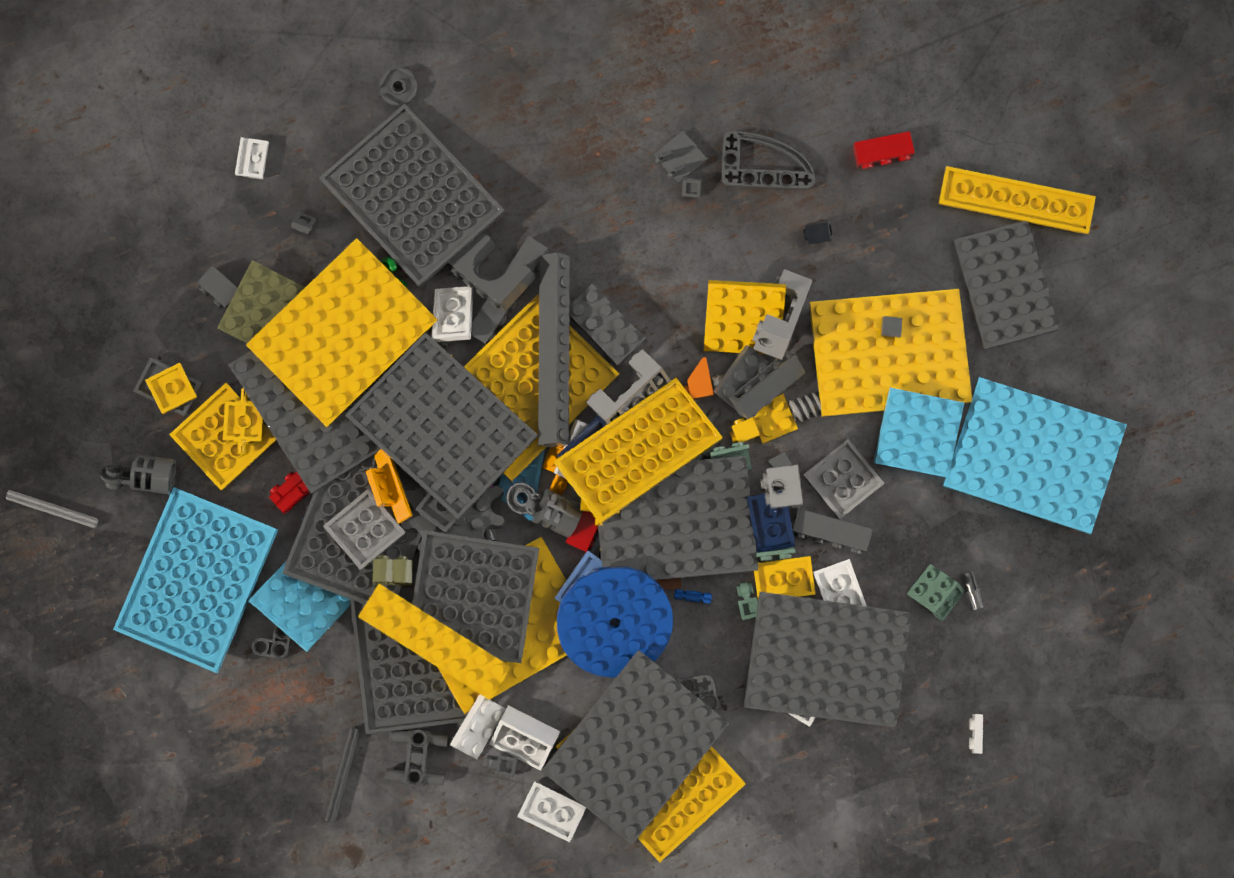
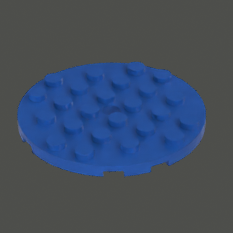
(606, 595)

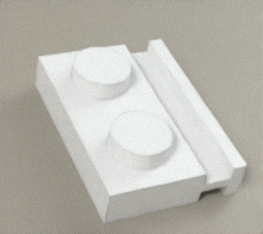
(251, 158)

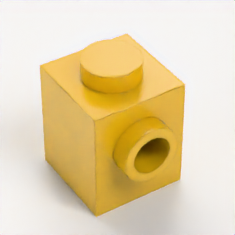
(744, 430)

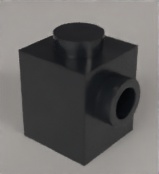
(818, 232)

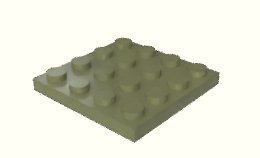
(257, 301)

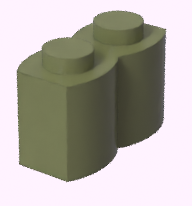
(392, 571)

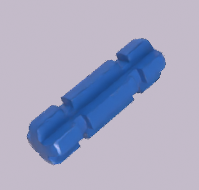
(694, 596)

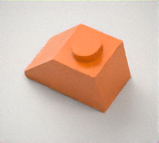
(699, 382)

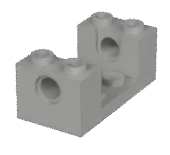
(773, 333)
(651, 379)
(782, 478)

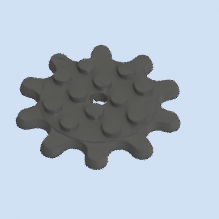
(471, 524)

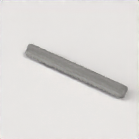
(52, 509)

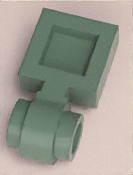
(749, 605)

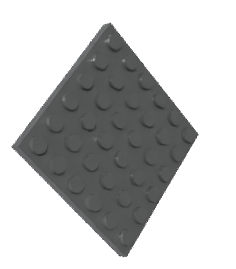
(478, 589)

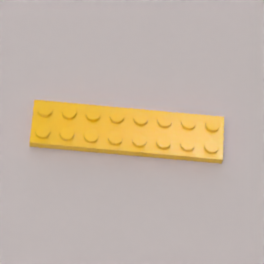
(1017, 200)
(434, 641)

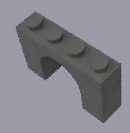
(501, 291)

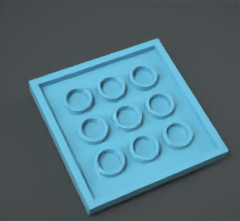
(918, 432)
(299, 608)

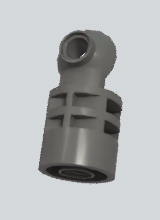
(146, 474)
(548, 509)

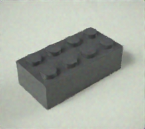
(605, 325)

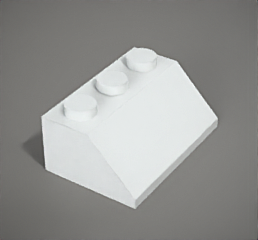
(524, 737)

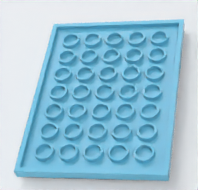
(1035, 455)
(195, 580)

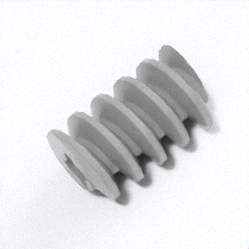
(805, 407)

